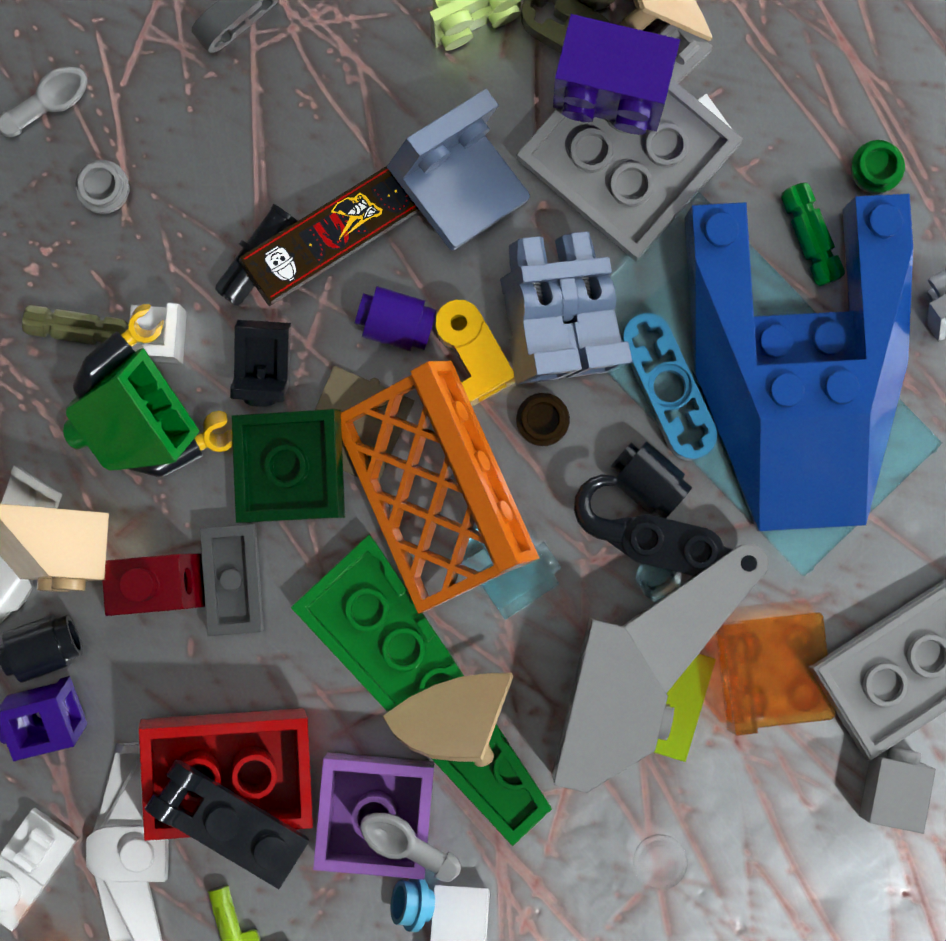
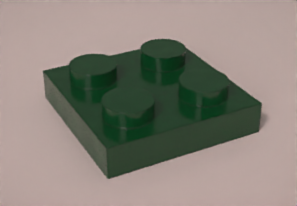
(288, 466)

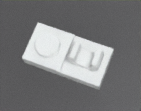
(30, 863)

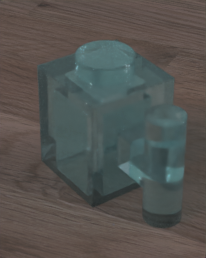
(521, 585)

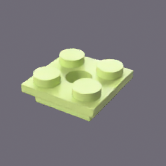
(455, 19)

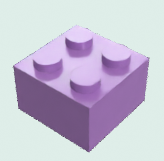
(364, 786)

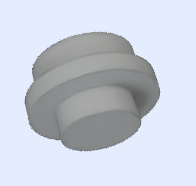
(102, 186)

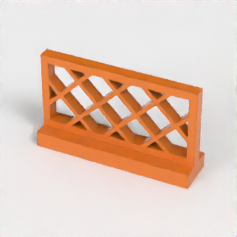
(475, 473)

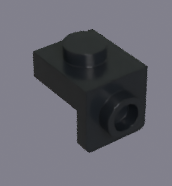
(261, 362)

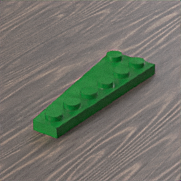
(395, 653)

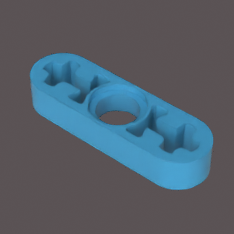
(678, 366)

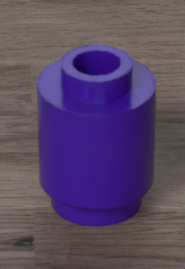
(395, 319)

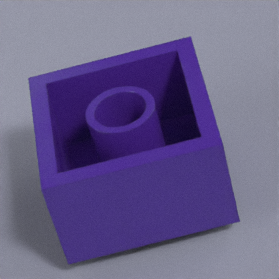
(614, 74)

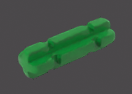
(812, 234)

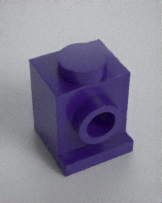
(57, 729)

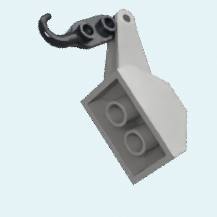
(627, 669)

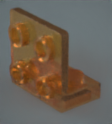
(768, 672)

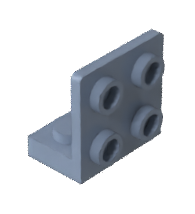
(458, 173)

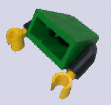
(131, 411)

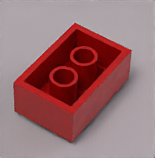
(248, 752)

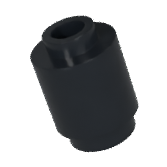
(650, 479)
(39, 647)

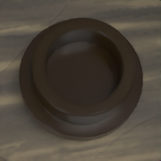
(542, 419)

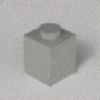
(897, 791)

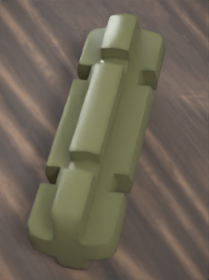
(70, 325)

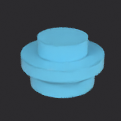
(412, 904)

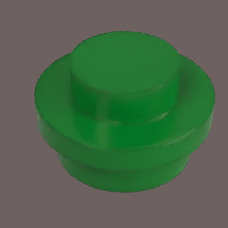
(877, 166)

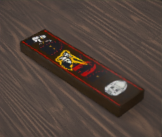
(327, 235)

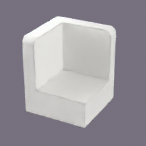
(171, 341)

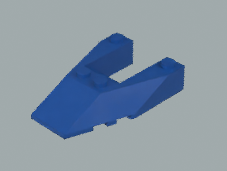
(803, 394)

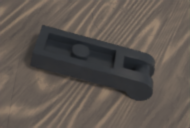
(229, 824)

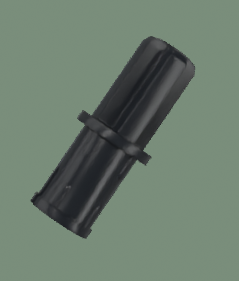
(235, 283)

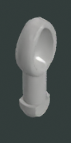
(54, 93)
(396, 840)

